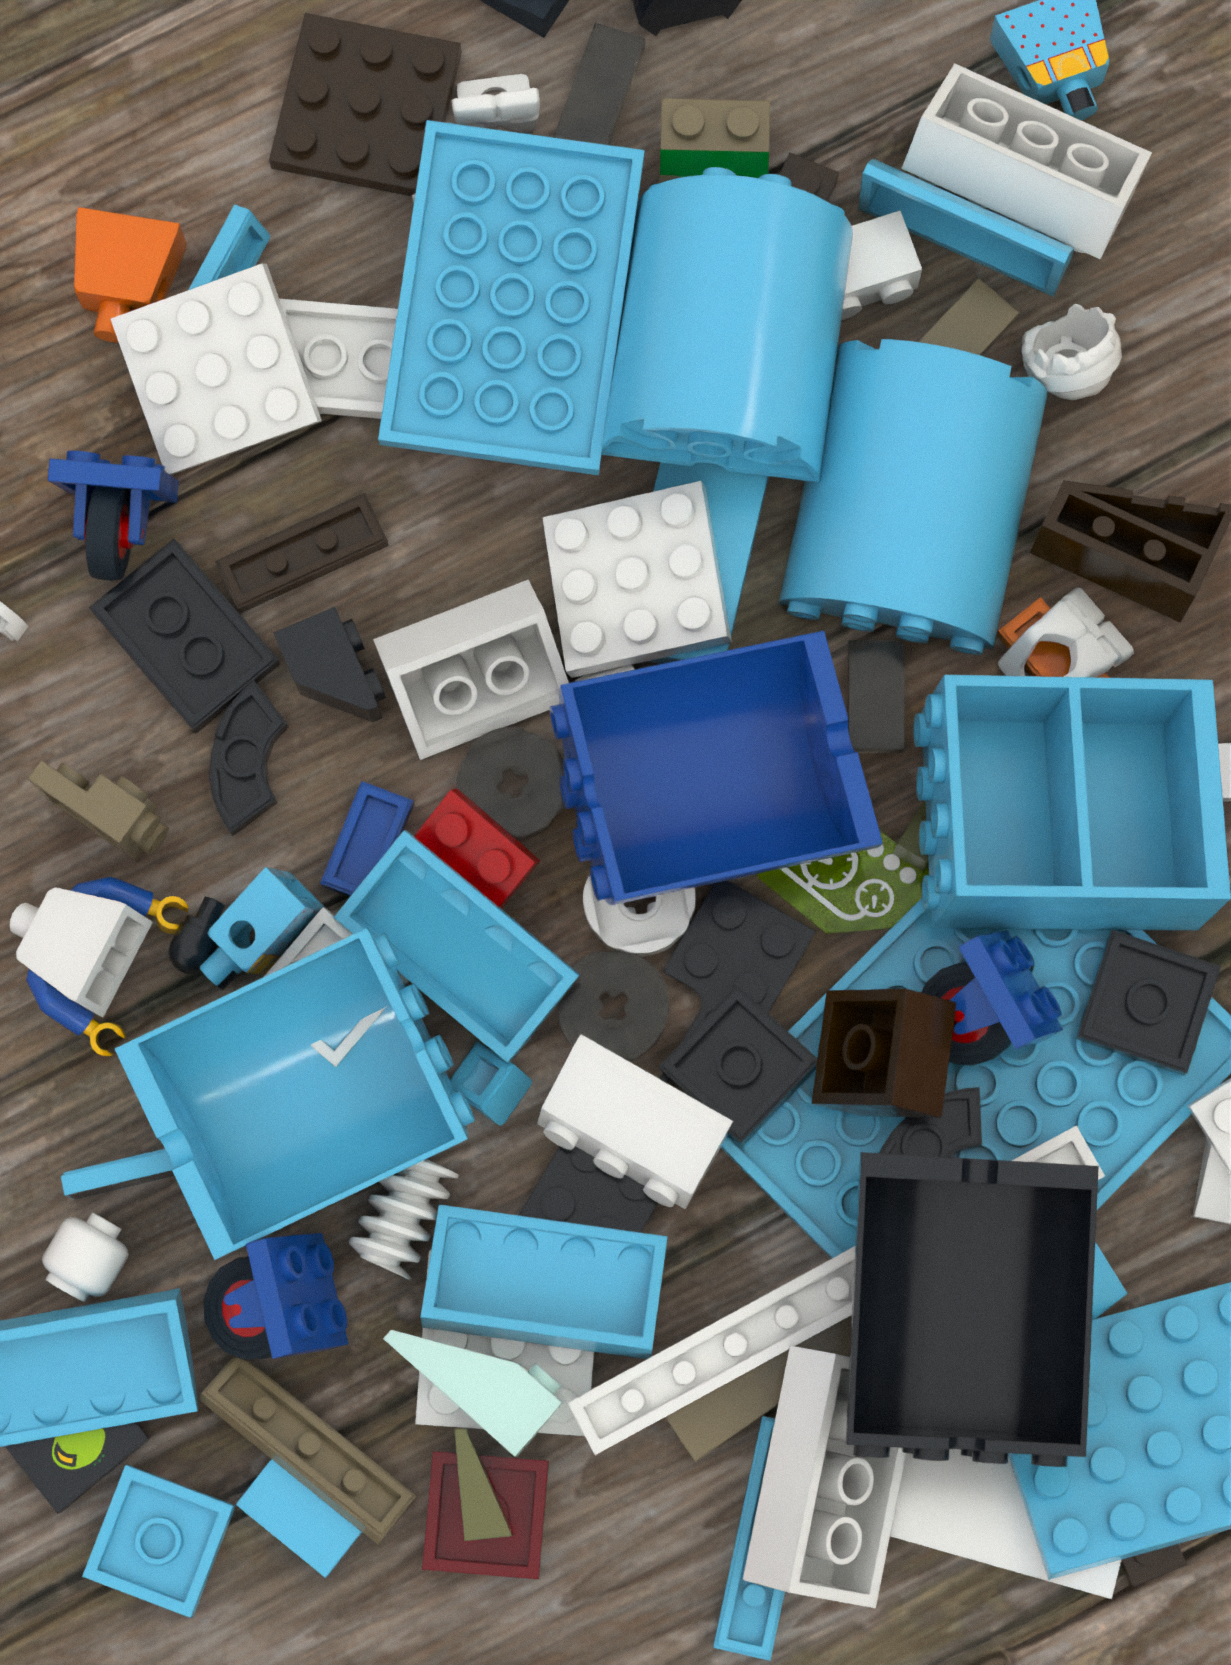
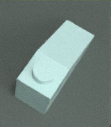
(491, 1390)

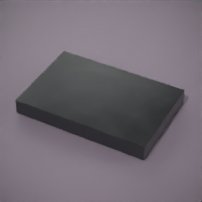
(184, 635)

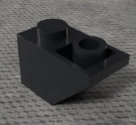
(325, 664)

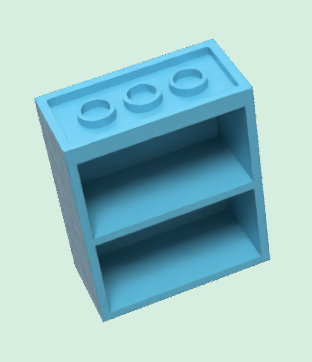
(1071, 803)

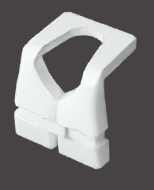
(512, 109)
(1080, 626)

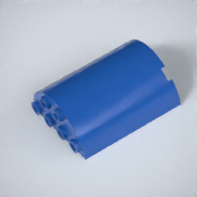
(711, 769)

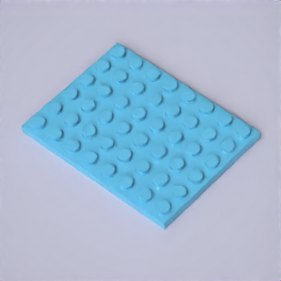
(1027, 1095)

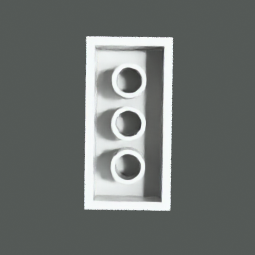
(1026, 160)
(821, 1508)

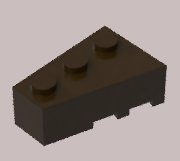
(1133, 543)

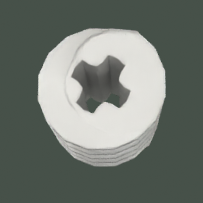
(401, 1216)

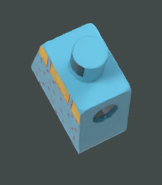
(1054, 52)
(276, 909)

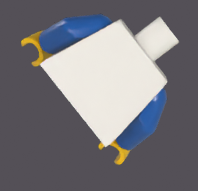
(83, 947)

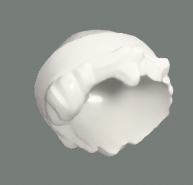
(1073, 353)

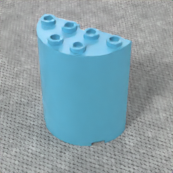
(730, 326)
(916, 494)
(270, 1125)

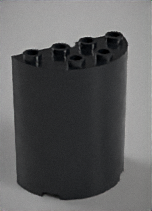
(972, 1308)

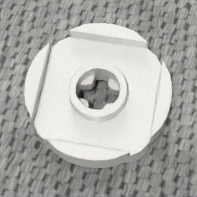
(640, 933)

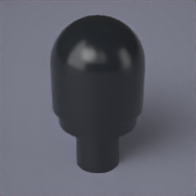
(191, 941)

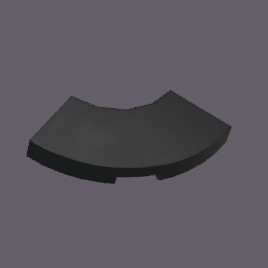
(241, 756)
(943, 1136)

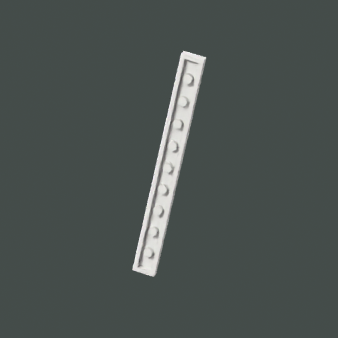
(748, 1336)

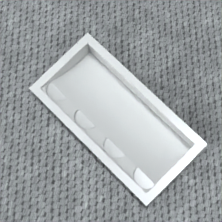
(979, 1516)

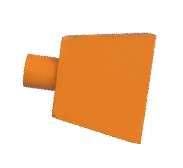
(123, 264)

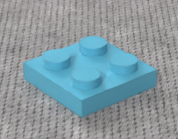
(159, 1541)

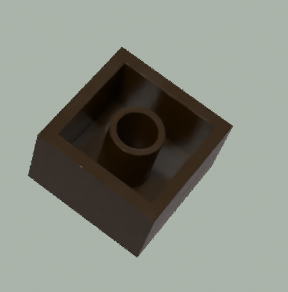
(884, 1053)

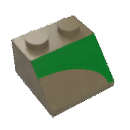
(714, 134)

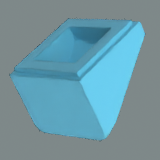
(490, 1083)

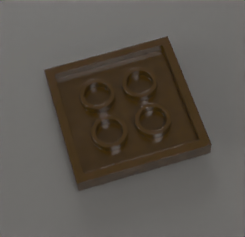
(362, 103)

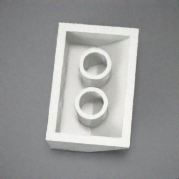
(473, 668)
(632, 1123)

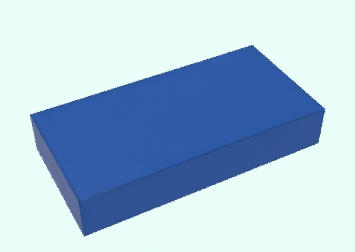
(368, 832)

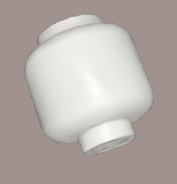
(85, 1257)

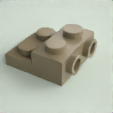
(109, 809)

